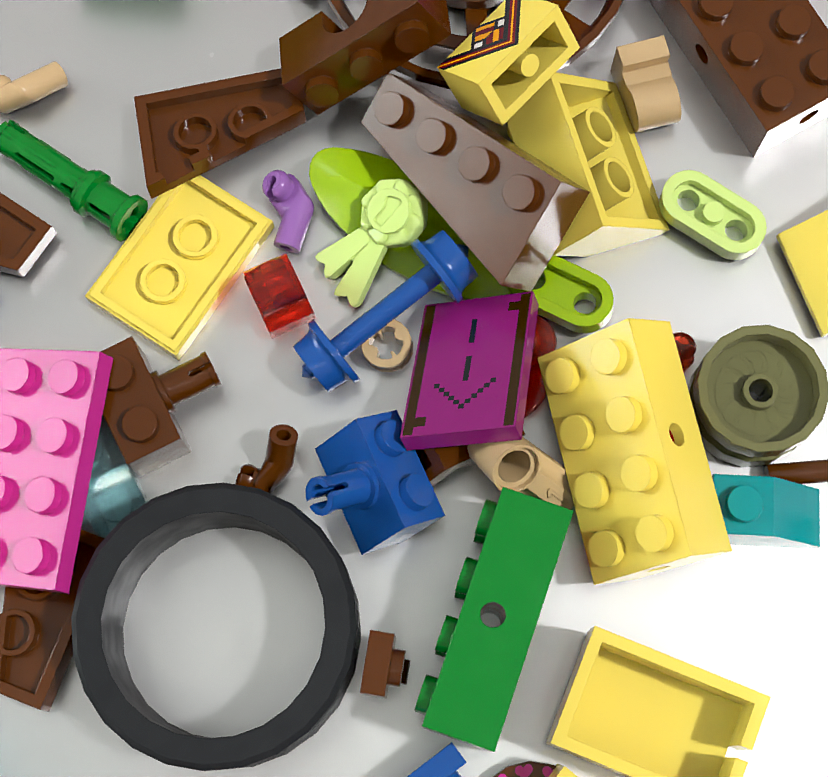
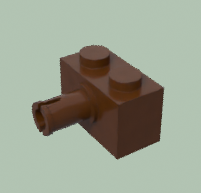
(143, 405)

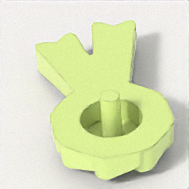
(390, 218)

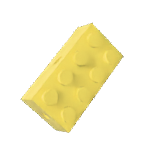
(633, 452)

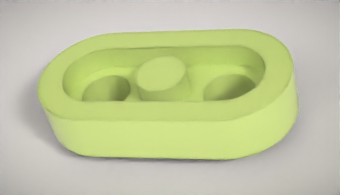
(714, 211)

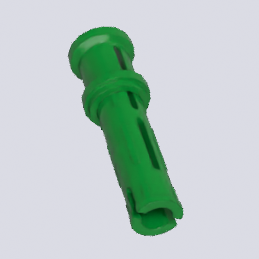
(88, 190)

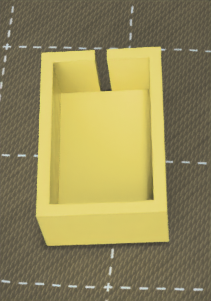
(653, 713)

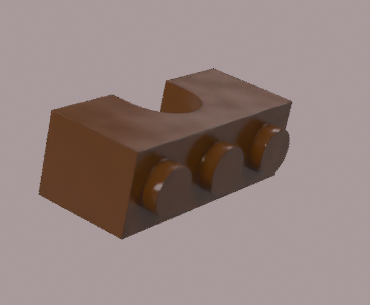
(330, 64)

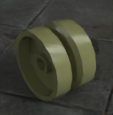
(788, 387)

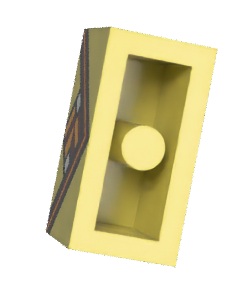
(509, 58)

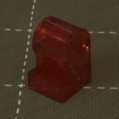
(278, 295)

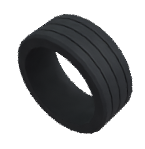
(113, 577)

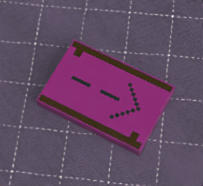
(471, 372)

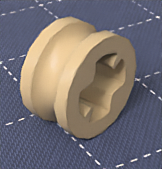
(397, 361)

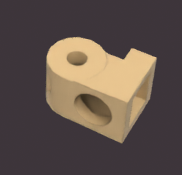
(646, 83)

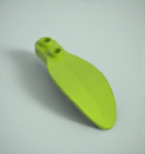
(347, 175)

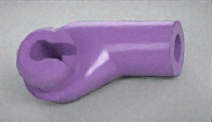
(292, 205)

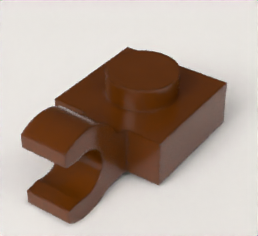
(383, 665)

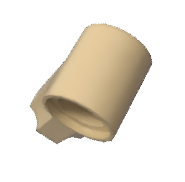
(523, 469)

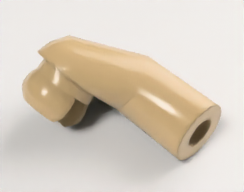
(31, 87)

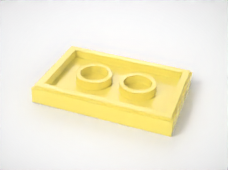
(180, 263)

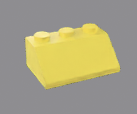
(588, 137)

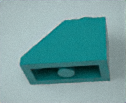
(768, 511)

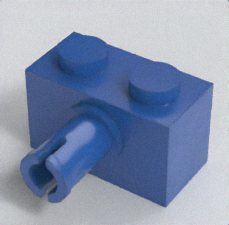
(374, 483)

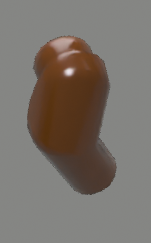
(277, 462)

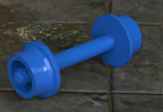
(444, 265)

